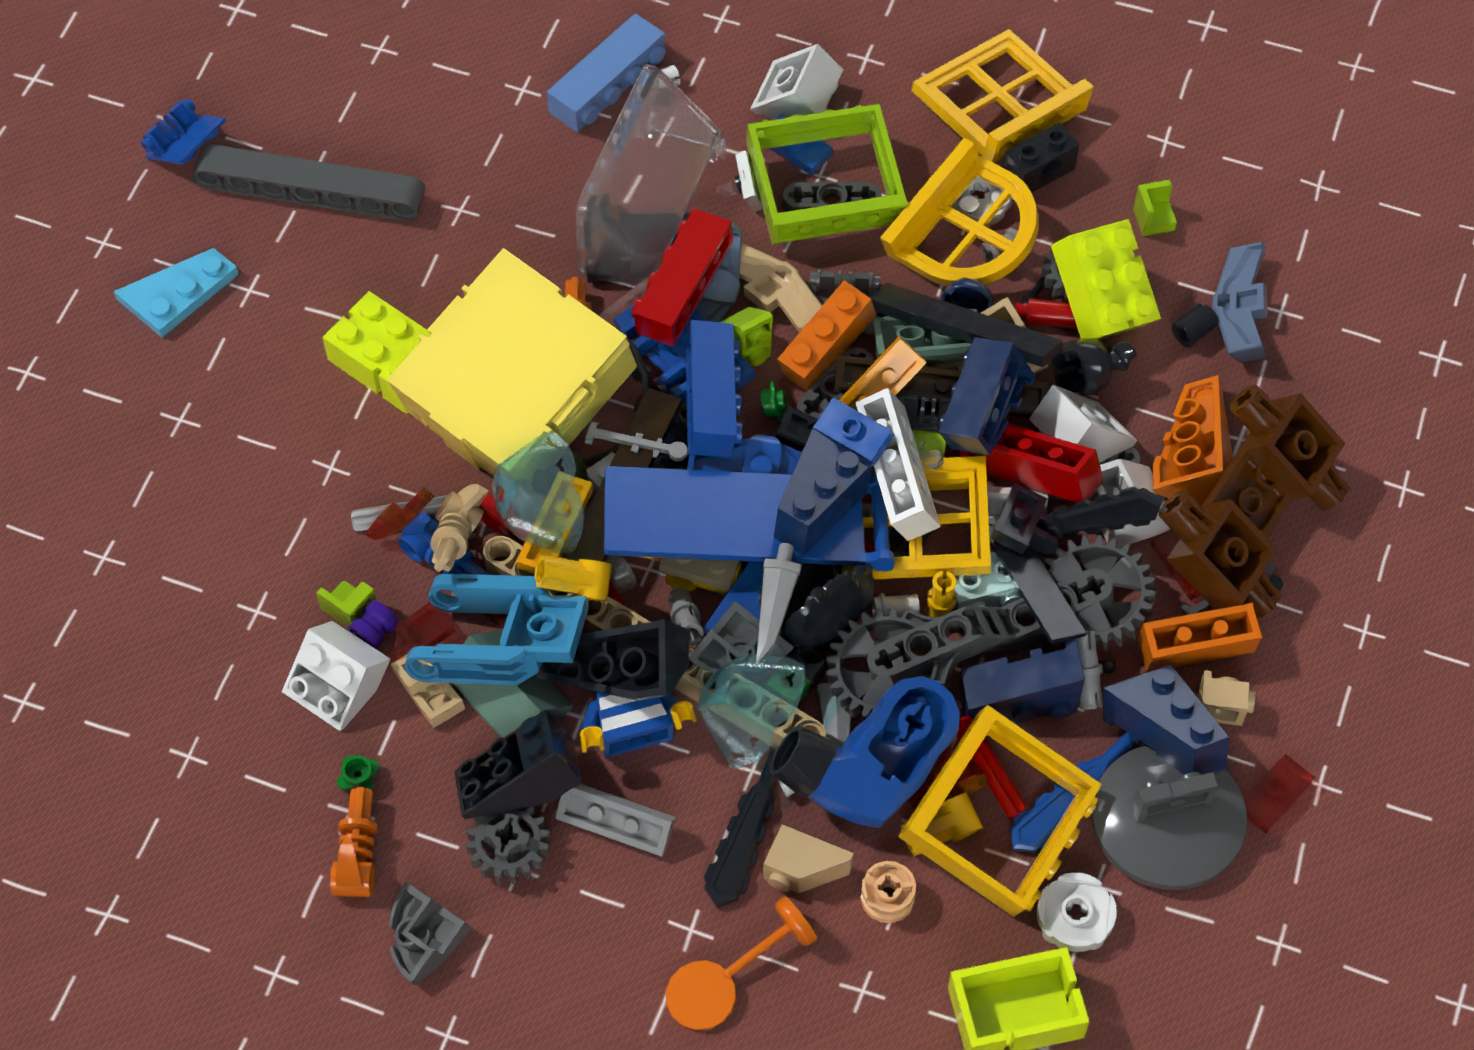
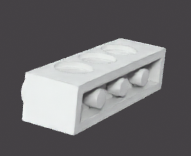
(901, 469)

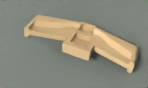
(777, 284)

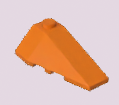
(1197, 445)

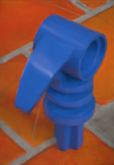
(416, 545)

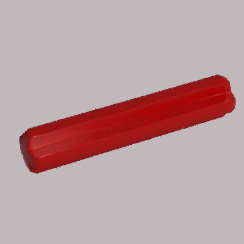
(996, 776)

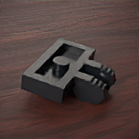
(1025, 523)

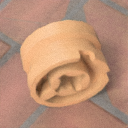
(875, 900)

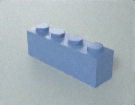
(606, 73)

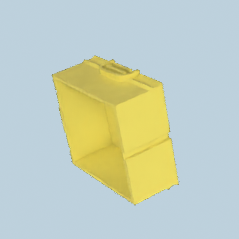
(511, 365)

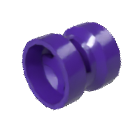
(373, 624)

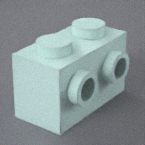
(986, 589)

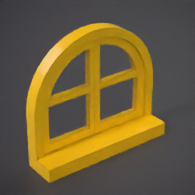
(935, 203)

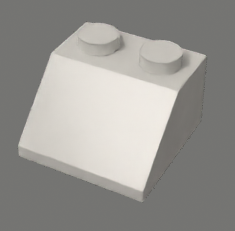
(798, 84)
(1081, 422)

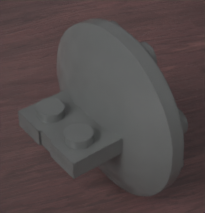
(1167, 824)

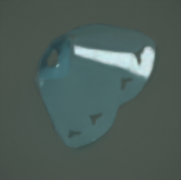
(537, 493)
(746, 706)

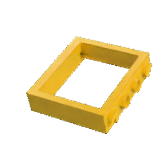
(1039, 756)

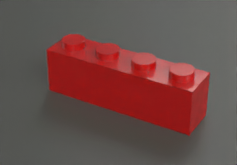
(682, 277)
(1044, 464)

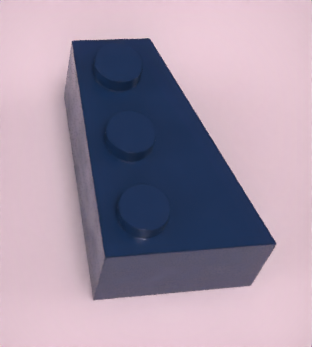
(984, 395)
(820, 492)
(1026, 688)
(1169, 719)

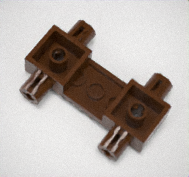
(1281, 460)

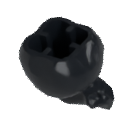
(1088, 364)

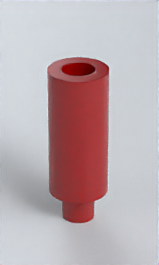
(1047, 313)

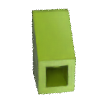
(754, 333)

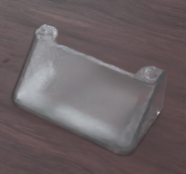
(644, 180)

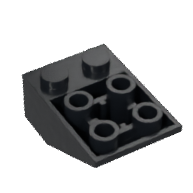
(519, 770)

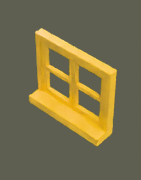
(1066, 103)
(951, 475)

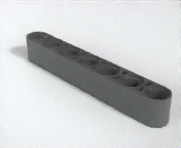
(309, 182)

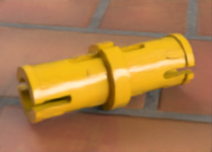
(942, 595)

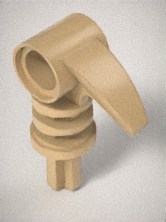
(457, 521)

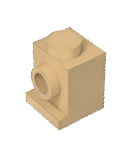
(1226, 698)

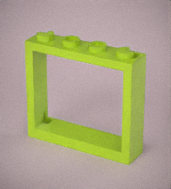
(836, 217)

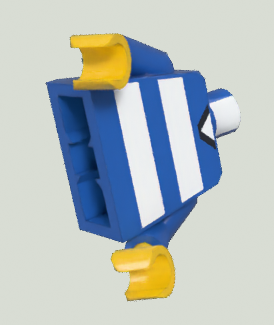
(629, 725)

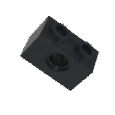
(1043, 157)

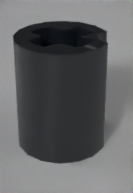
(1194, 325)

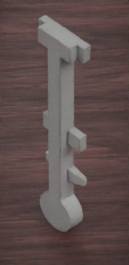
(676, 451)

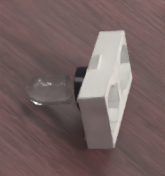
(745, 183)

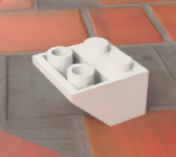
(1122, 475)
(334, 674)

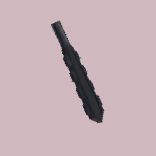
(1109, 511)
(738, 853)

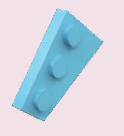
(177, 291)

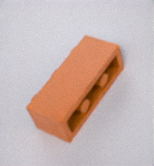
(827, 335)
(1199, 637)

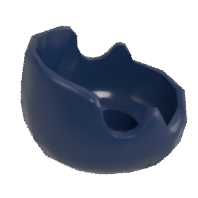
(968, 294)

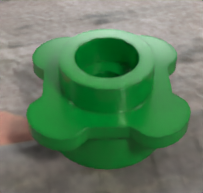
(774, 401)
(354, 764)

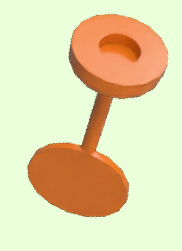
(704, 992)

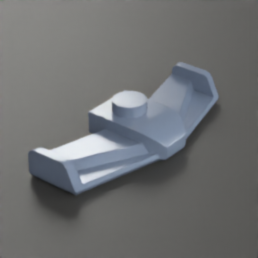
(725, 284)
(1241, 302)

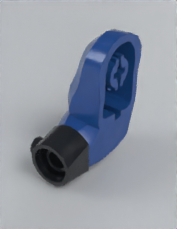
(880, 759)

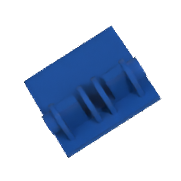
(180, 134)

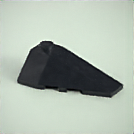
(626, 661)

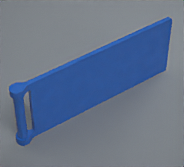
(724, 518)

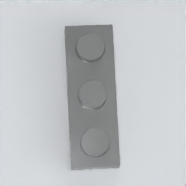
(616, 818)

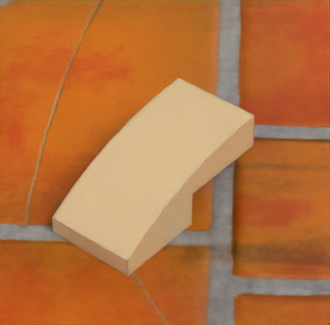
(435, 700)

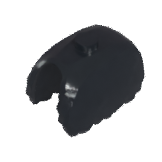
(825, 603)

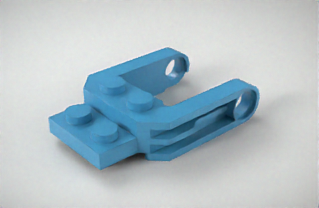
(535, 631)

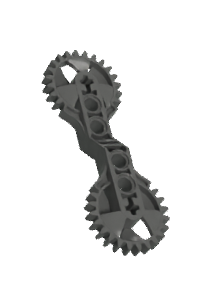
(990, 627)

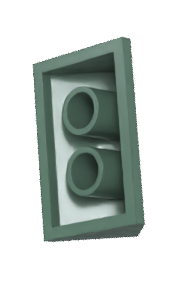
(929, 344)
(510, 705)

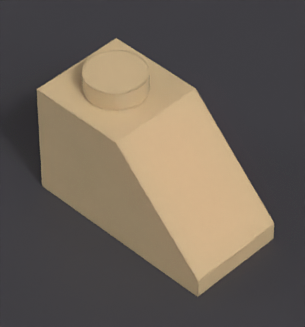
(804, 862)

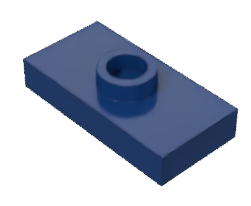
(807, 156)
(854, 430)

